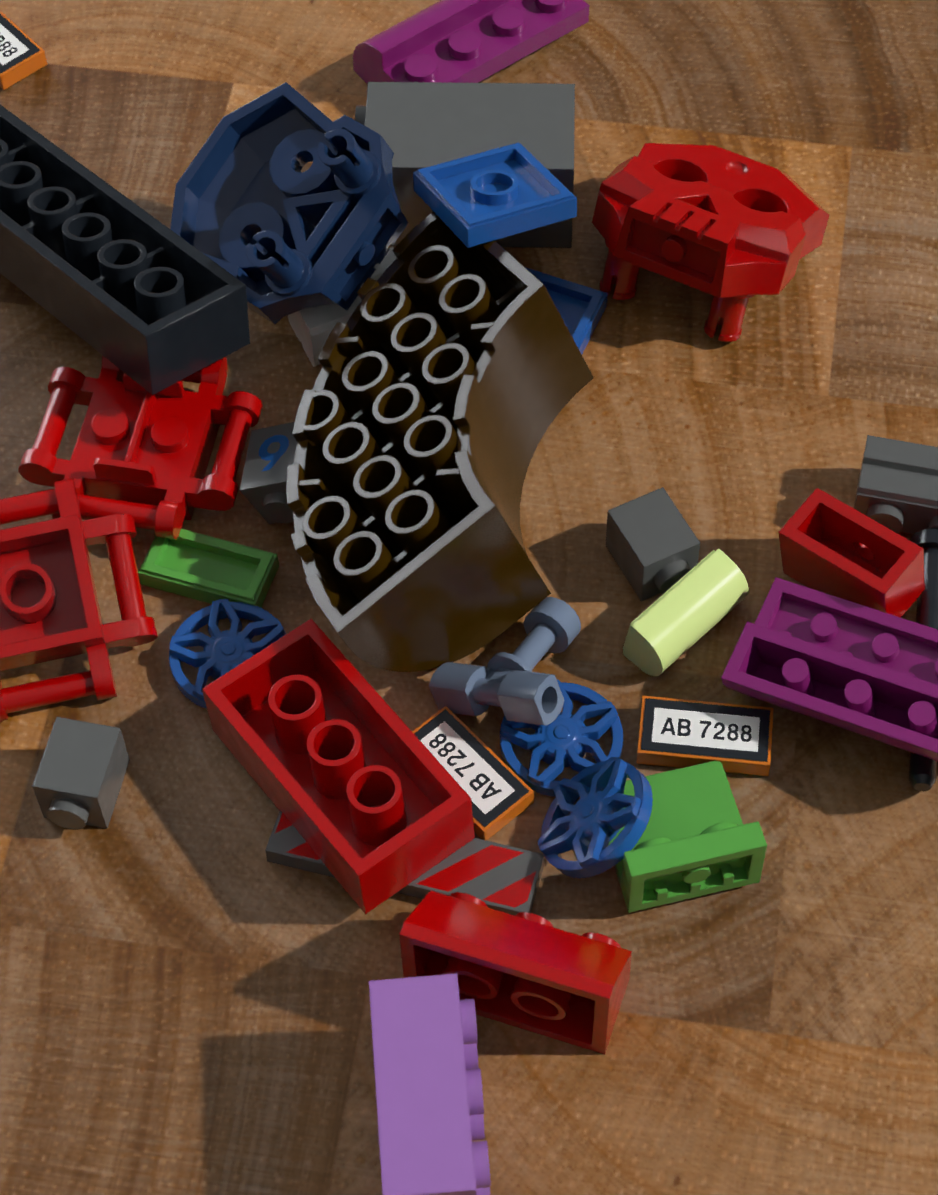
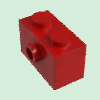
(851, 556)

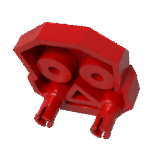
(706, 224)

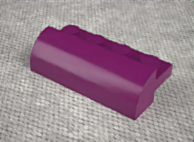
(465, 39)
(841, 666)

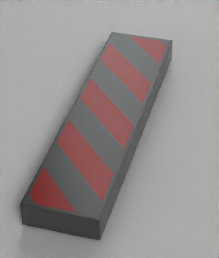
(493, 872)

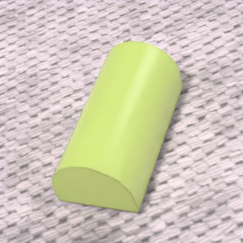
(685, 613)

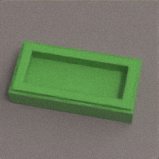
(208, 569)

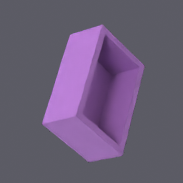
(428, 1088)

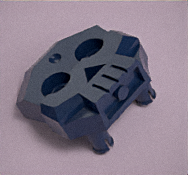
(312, 227)

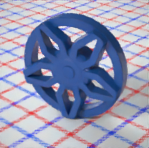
(224, 648)
(564, 740)
(595, 818)

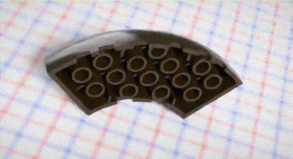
(424, 450)

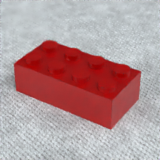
(340, 765)

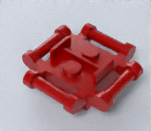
(142, 448)
(52, 598)

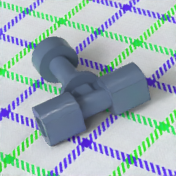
(509, 677)

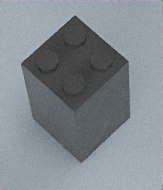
(455, 120)

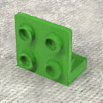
(691, 840)

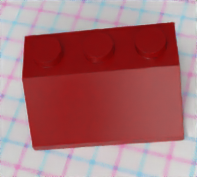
(520, 967)

